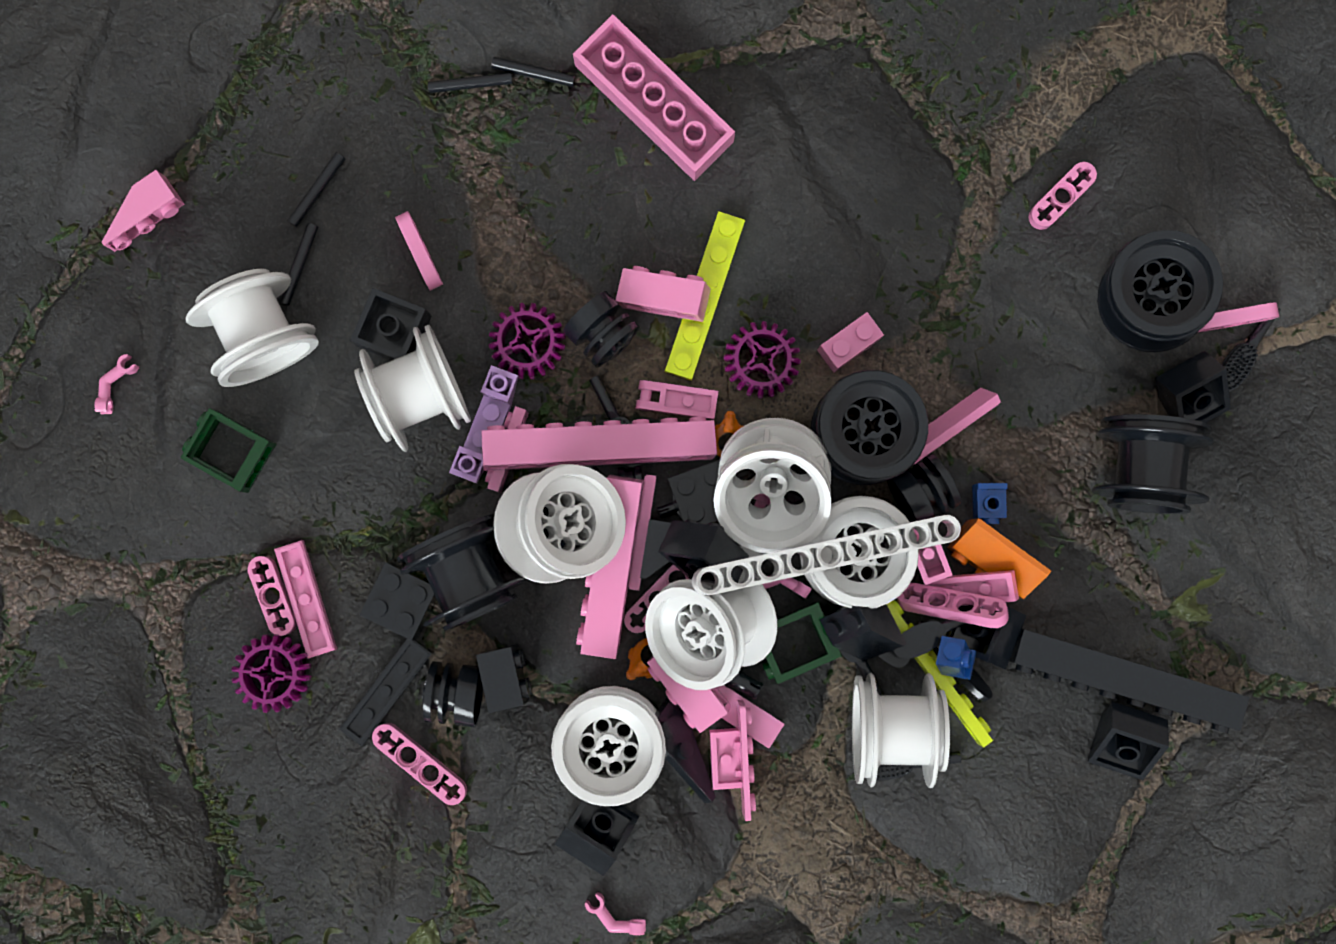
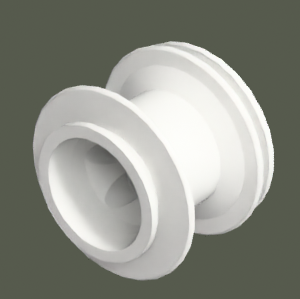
(251, 326)
(410, 389)
(582, 513)
(887, 578)
(709, 637)
(899, 730)
(601, 784)

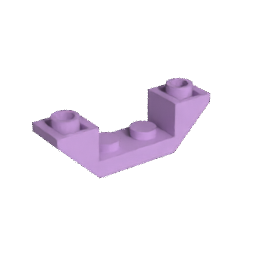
(493, 410)

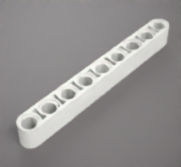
(841, 552)

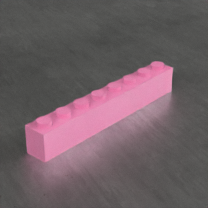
(598, 444)

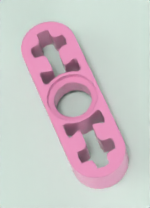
(1062, 184)
(419, 250)
(1242, 316)
(271, 573)

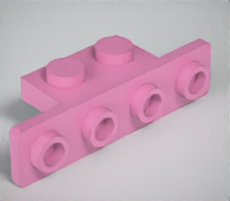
(730, 759)

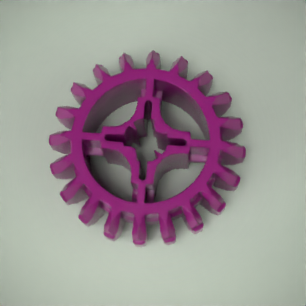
(538, 335)
(754, 347)
(274, 662)

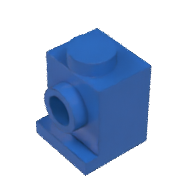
(981, 494)
(955, 658)

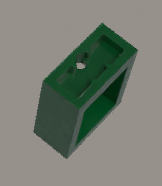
(251, 466)
(831, 652)

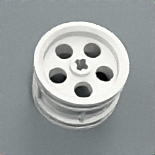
(780, 523)

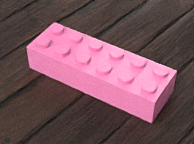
(653, 97)
(609, 586)

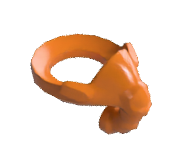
(728, 425)
(637, 667)

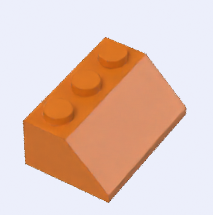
(993, 552)

